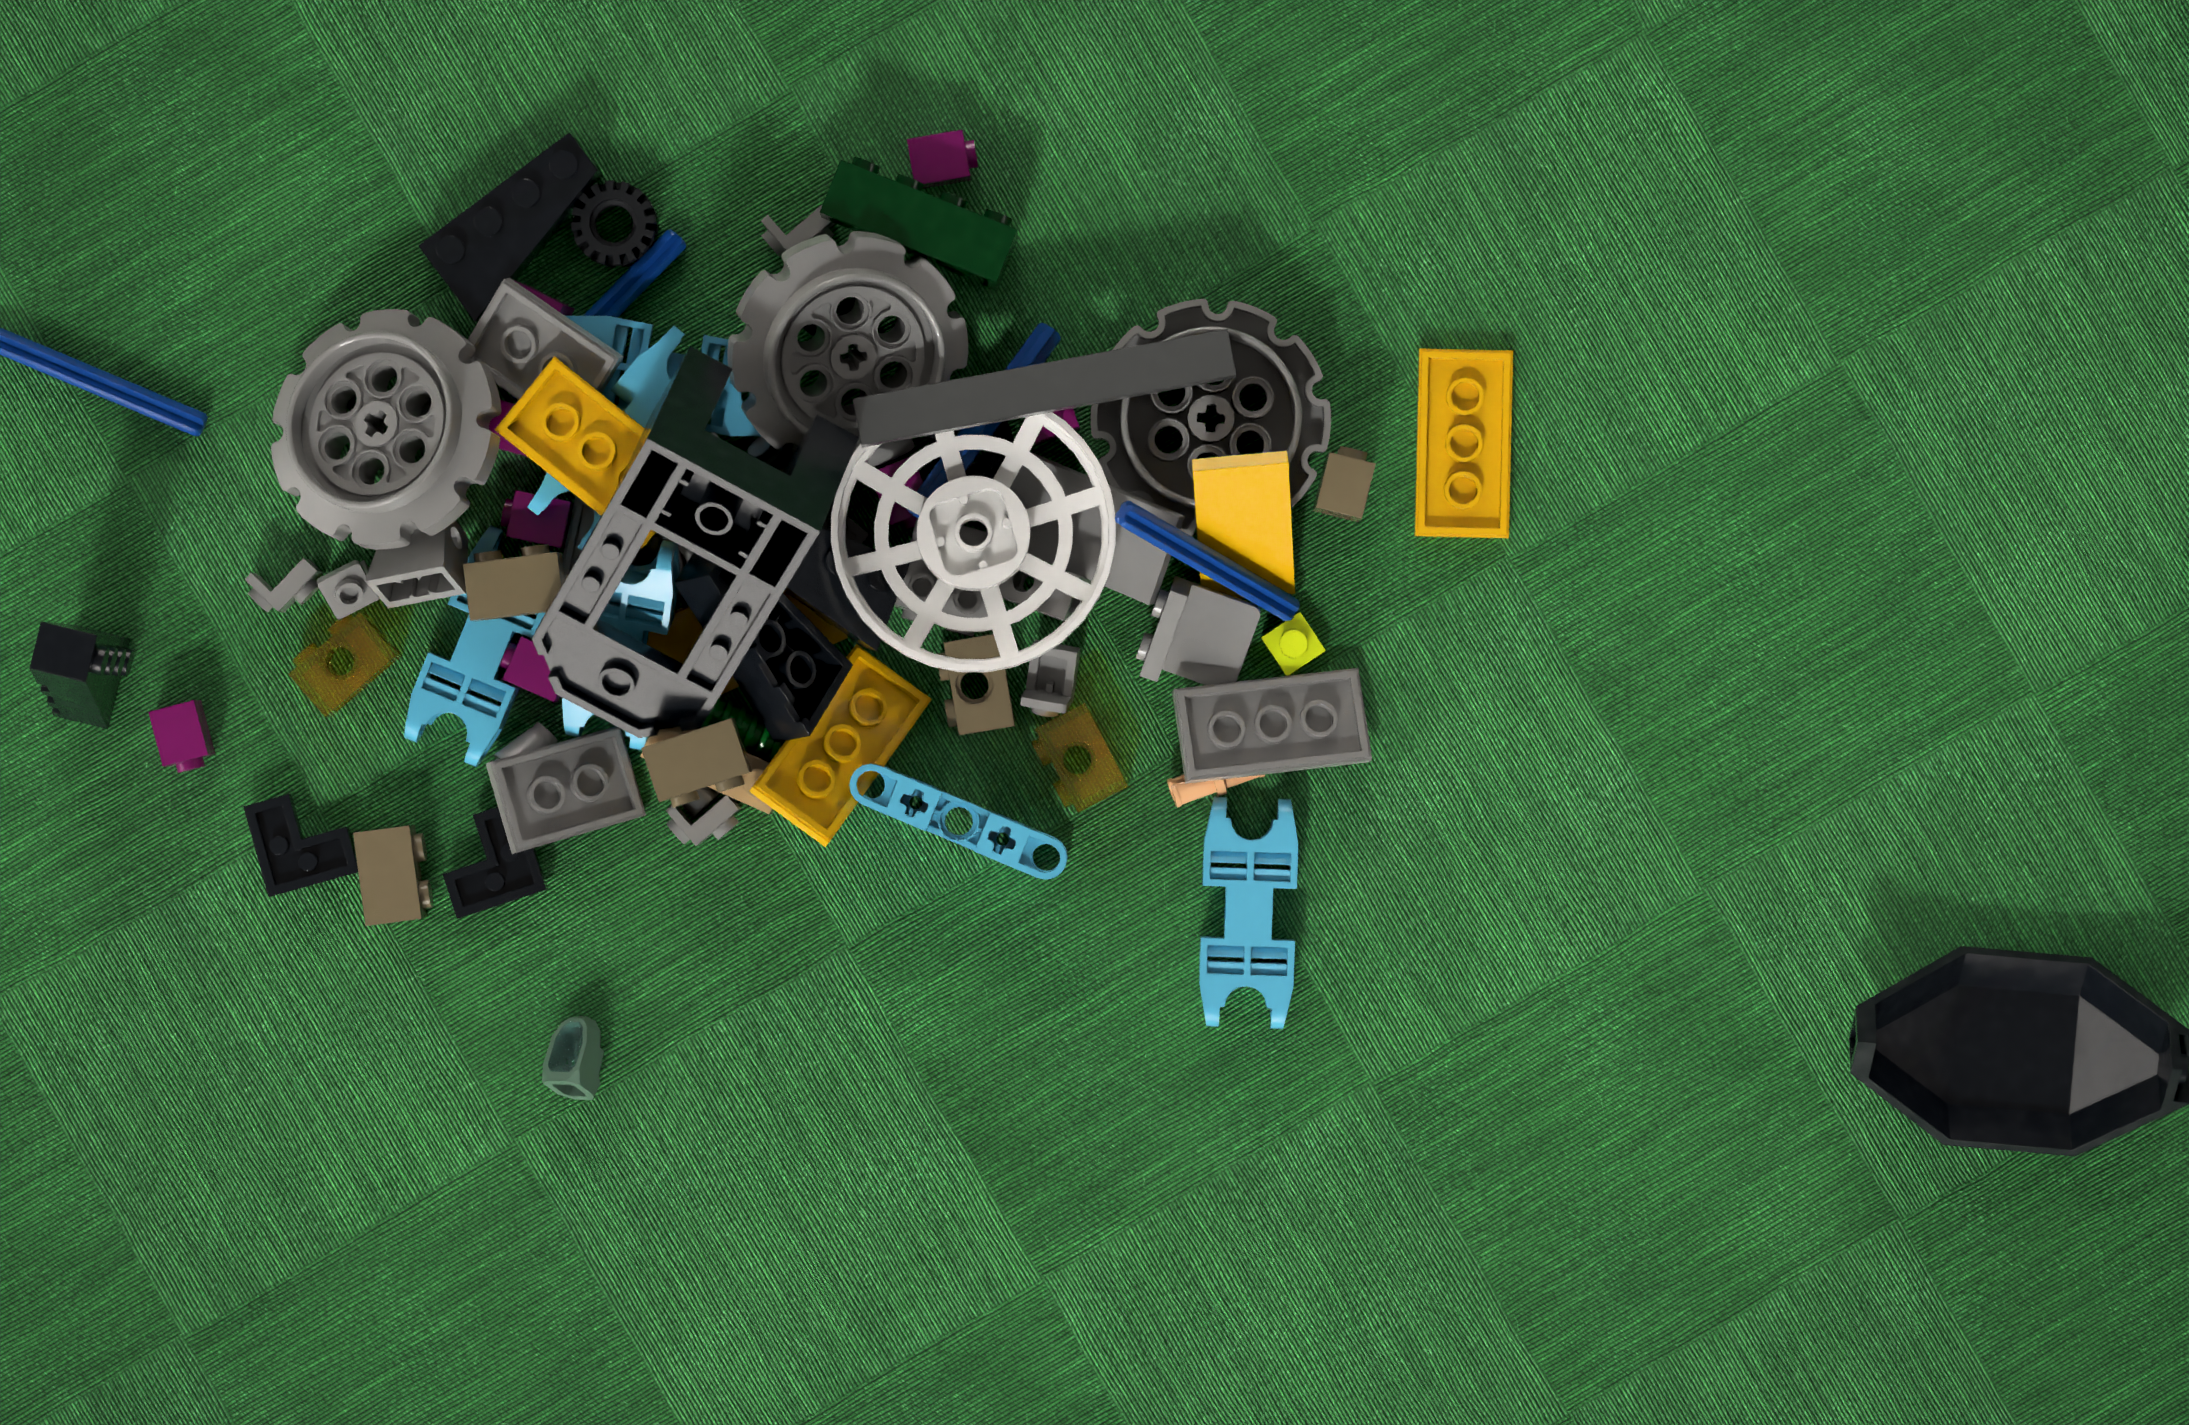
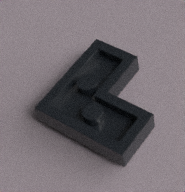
(287, 857)
(498, 878)

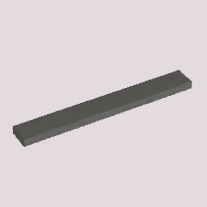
(1044, 388)

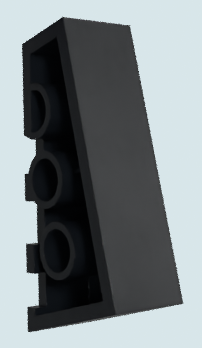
(510, 224)
(790, 664)

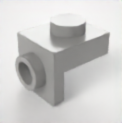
(807, 229)
(297, 586)
(346, 589)
(1052, 681)
(716, 821)

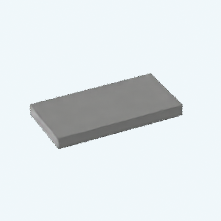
(1136, 564)
(1271, 725)

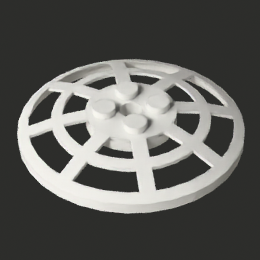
(979, 566)

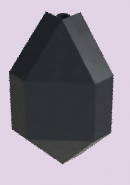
(2020, 1052)

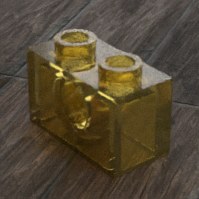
(371, 656)
(1103, 775)

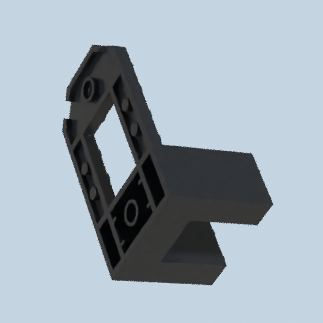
(713, 505)

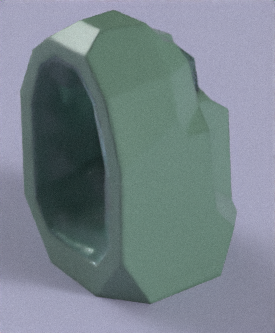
(574, 1059)

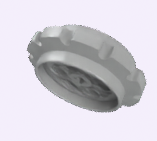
(807, 291)
(1288, 422)
(412, 495)

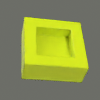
(1293, 644)

